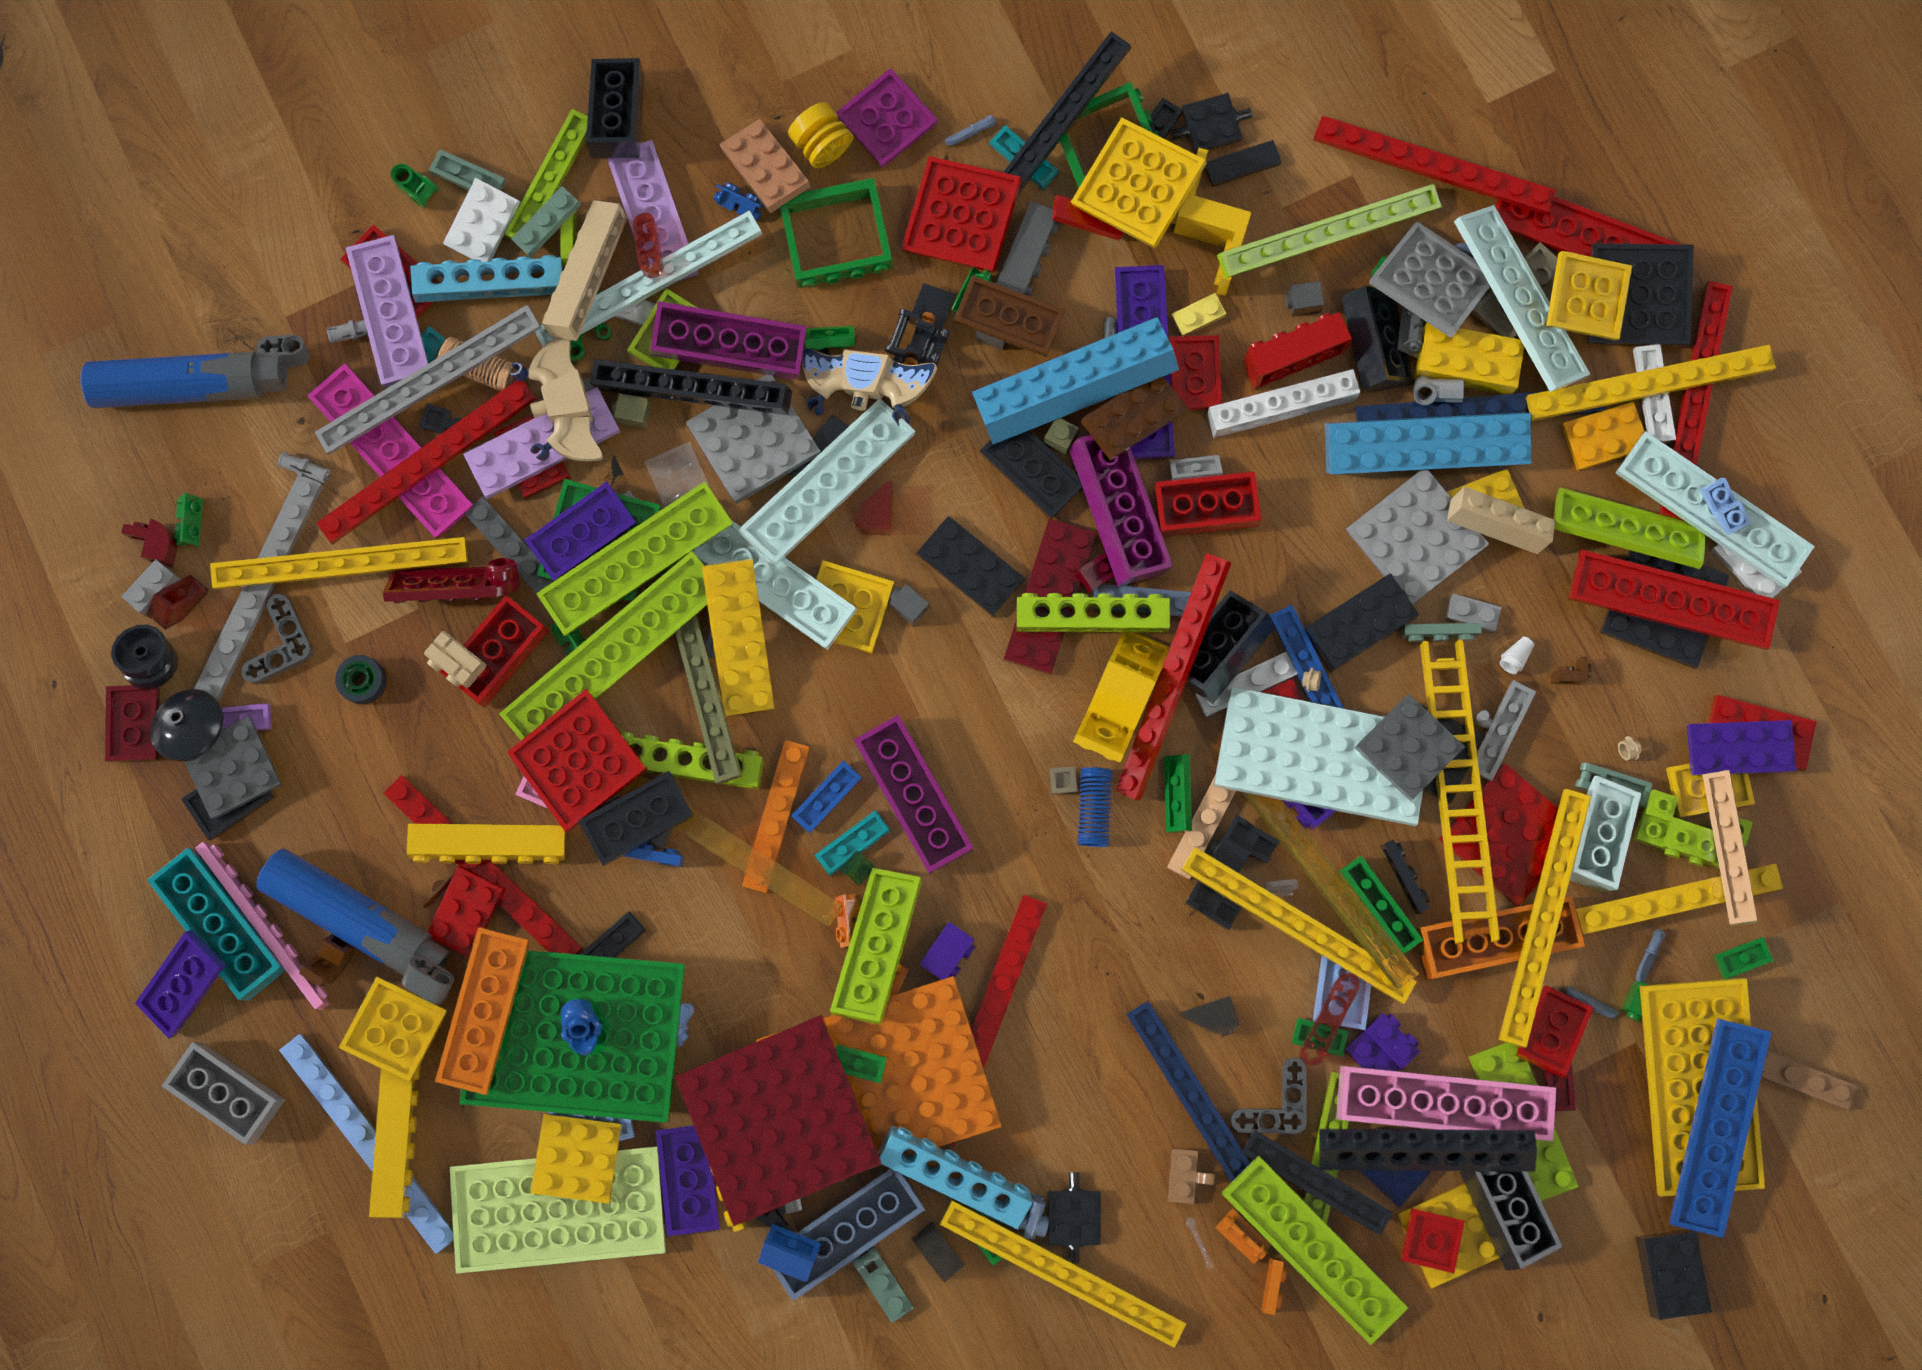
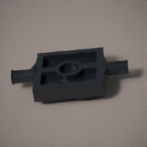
(1211, 123)
(1074, 1217)

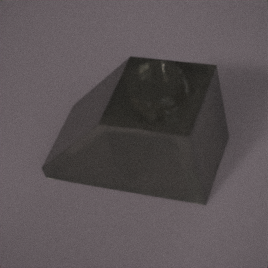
(1214, 1016)
(938, 1252)

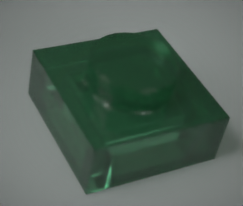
(857, 868)

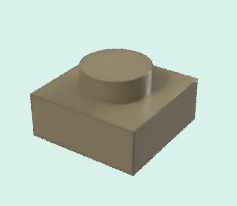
(1063, 780)

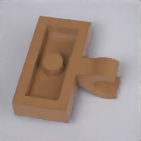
(1185, 1176)

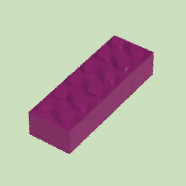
(727, 340)
(1121, 512)
(913, 795)

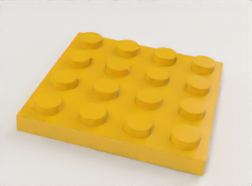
(1138, 182)

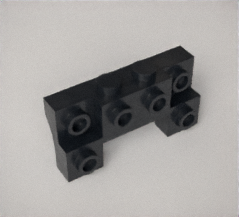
(1232, 850)

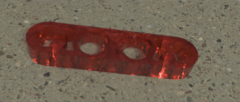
(1326, 1017)

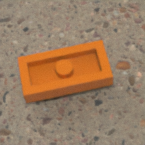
(1272, 1298)

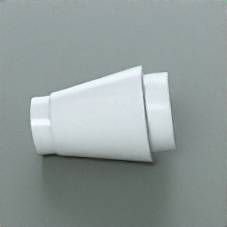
(1517, 655)

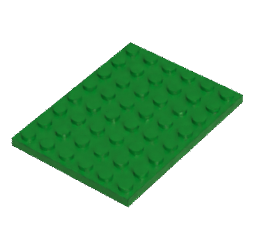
(634, 1055)

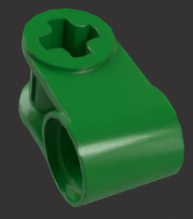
(416, 187)

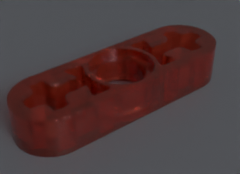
(654, 252)

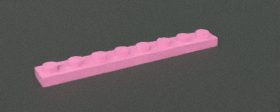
(257, 917)

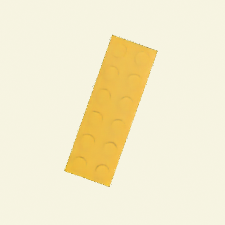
(738, 637)

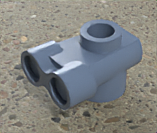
(1034, 1222)

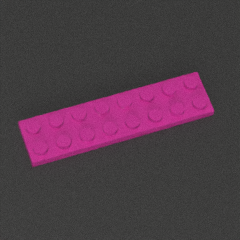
(433, 500)

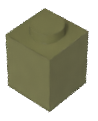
(631, 410)
(1061, 436)

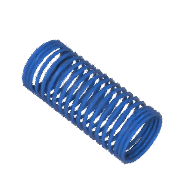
(1095, 775)

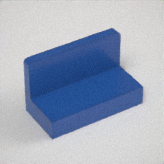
(789, 1252)

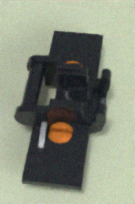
(929, 319)

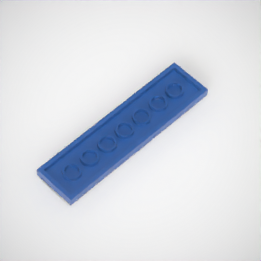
(1720, 1127)

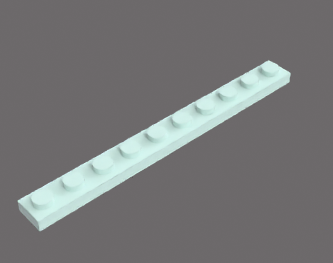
(676, 266)

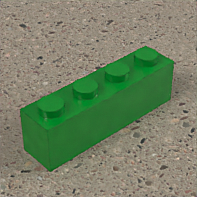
(1380, 904)

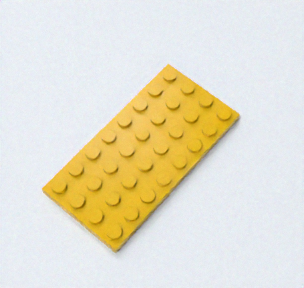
(1677, 1042)

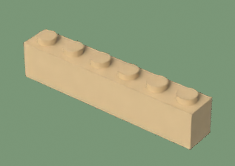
(584, 270)

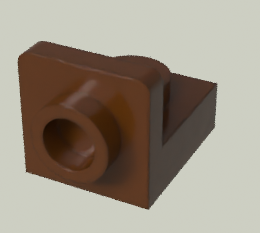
(1568, 676)

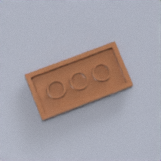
(765, 165)

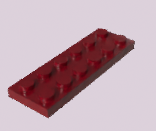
(1059, 556)

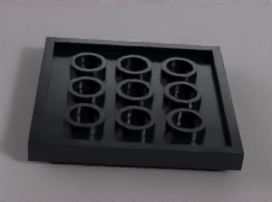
(1657, 293)
(1658, 638)

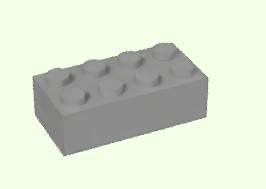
(223, 1093)

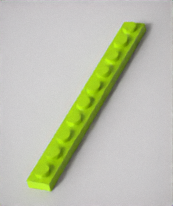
(1328, 231)

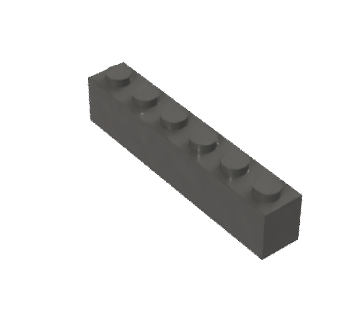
(1024, 257)

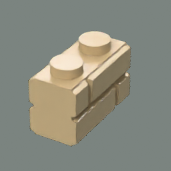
(455, 660)

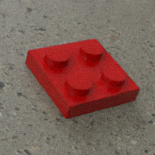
(1432, 1240)

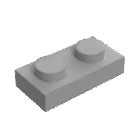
(1195, 467)
(1473, 611)

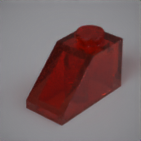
(877, 512)
(176, 601)

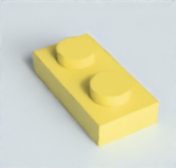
(1198, 315)

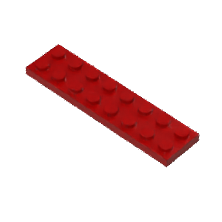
(1572, 227)
(1674, 599)

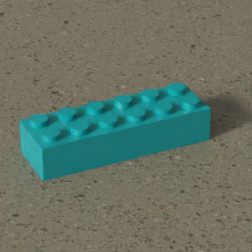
(207, 908)

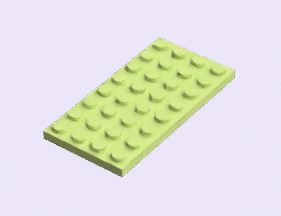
(508, 1227)

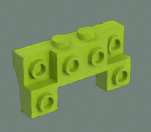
(1677, 836)

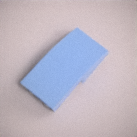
(1724, 507)

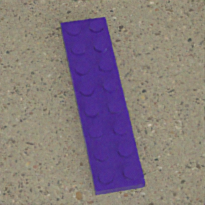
(1138, 300)

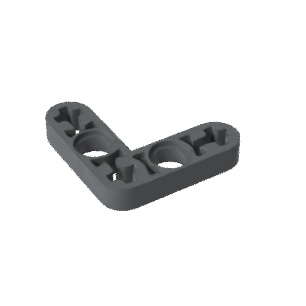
(287, 650)
(1288, 1108)

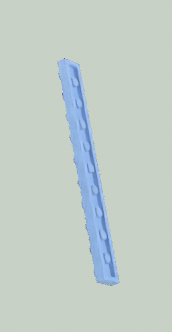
(362, 1134)

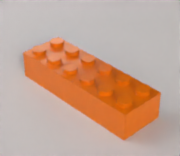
(1445, 958)

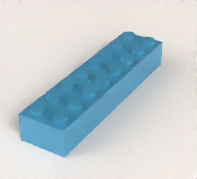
(1075, 380)
(1428, 443)

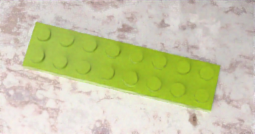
(634, 558)
(1314, 1250)

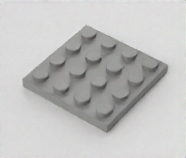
(1432, 279)
(752, 446)
(1412, 536)

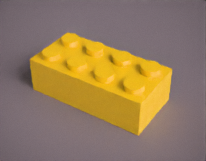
(1478, 358)

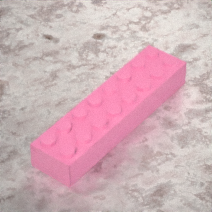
(1444, 1102)

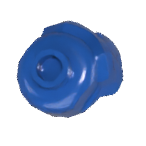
(580, 1026)

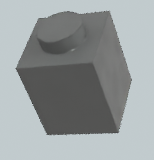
(1304, 299)
(908, 604)

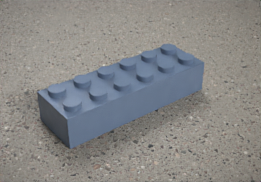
(856, 1227)

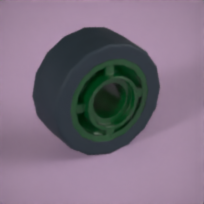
(348, 673)

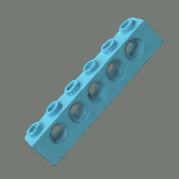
(476, 288)
(961, 1189)

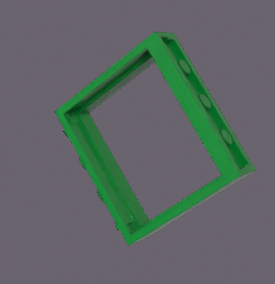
(1100, 102)
(827, 197)

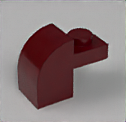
(157, 541)

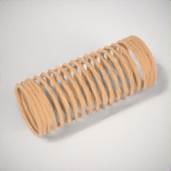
(502, 375)

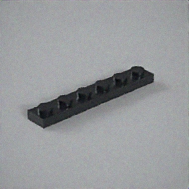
(1318, 1182)

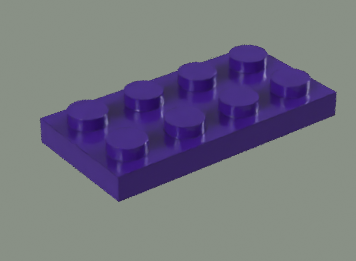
(580, 531)
(1741, 747)
(180, 984)
(686, 1182)

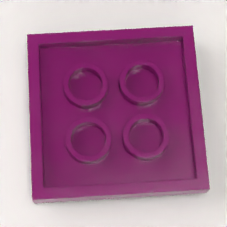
(886, 118)

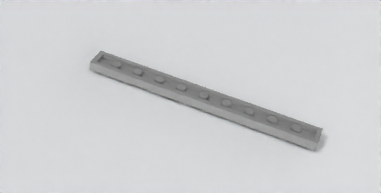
(428, 379)
(254, 598)

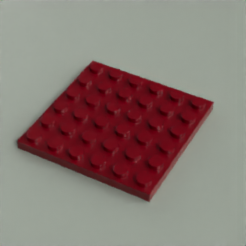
(778, 1120)

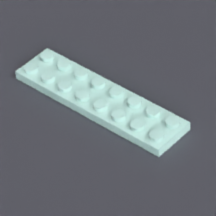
(1521, 297)
(826, 482)
(1676, 486)
(784, 588)

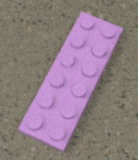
(645, 190)
(387, 309)
(508, 457)

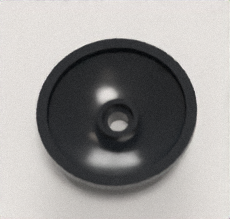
(195, 730)

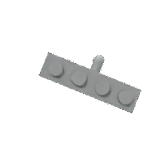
(1501, 728)

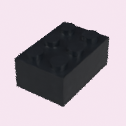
(1673, 1274)

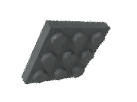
(1409, 747)
(233, 770)

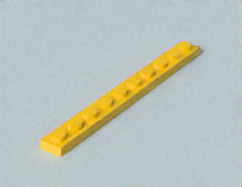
(1650, 382)
(338, 563)
(1544, 918)
(1291, 922)
(1063, 1273)

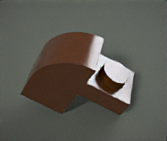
(329, 962)

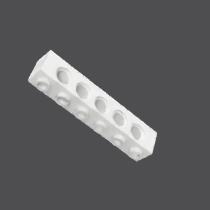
(1283, 403)

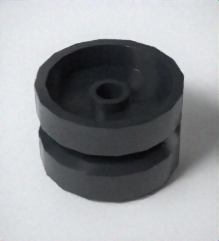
(144, 656)

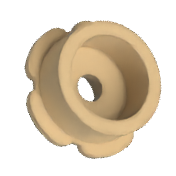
(1311, 680)
(1629, 748)

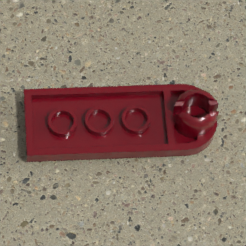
(424, 585)

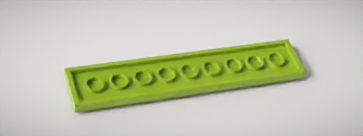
(615, 646)

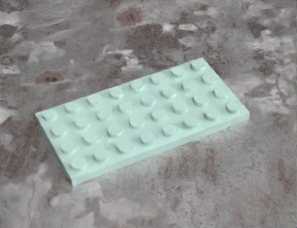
(1306, 757)

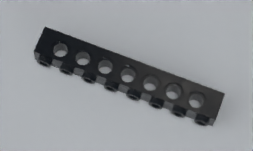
(691, 387)
(1427, 1150)

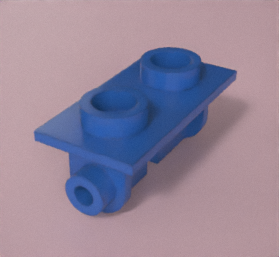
(730, 196)

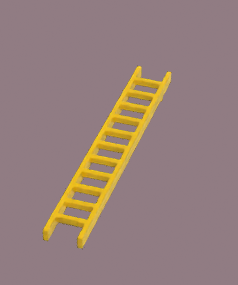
(1475, 787)

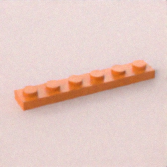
(779, 805)

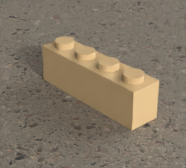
(1501, 520)

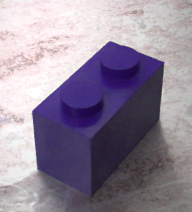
(947, 952)

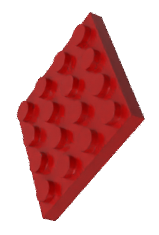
(961, 214)
(577, 760)
(1517, 833)

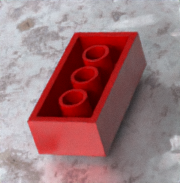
(1296, 350)
(1207, 504)
(503, 645)

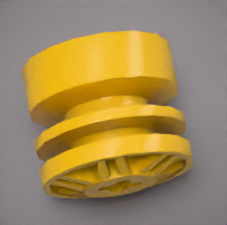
(820, 135)

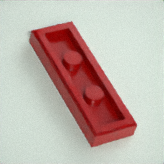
(1069, 214)

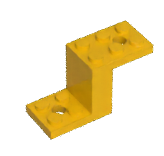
(1212, 224)
(1121, 695)

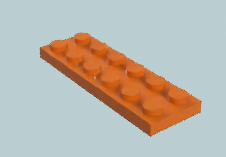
(482, 1011)

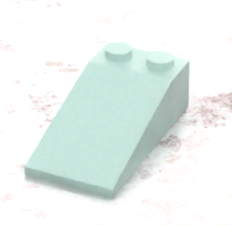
(1605, 835)

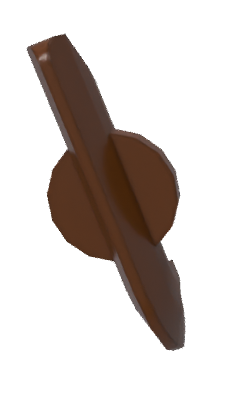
(438, 890)

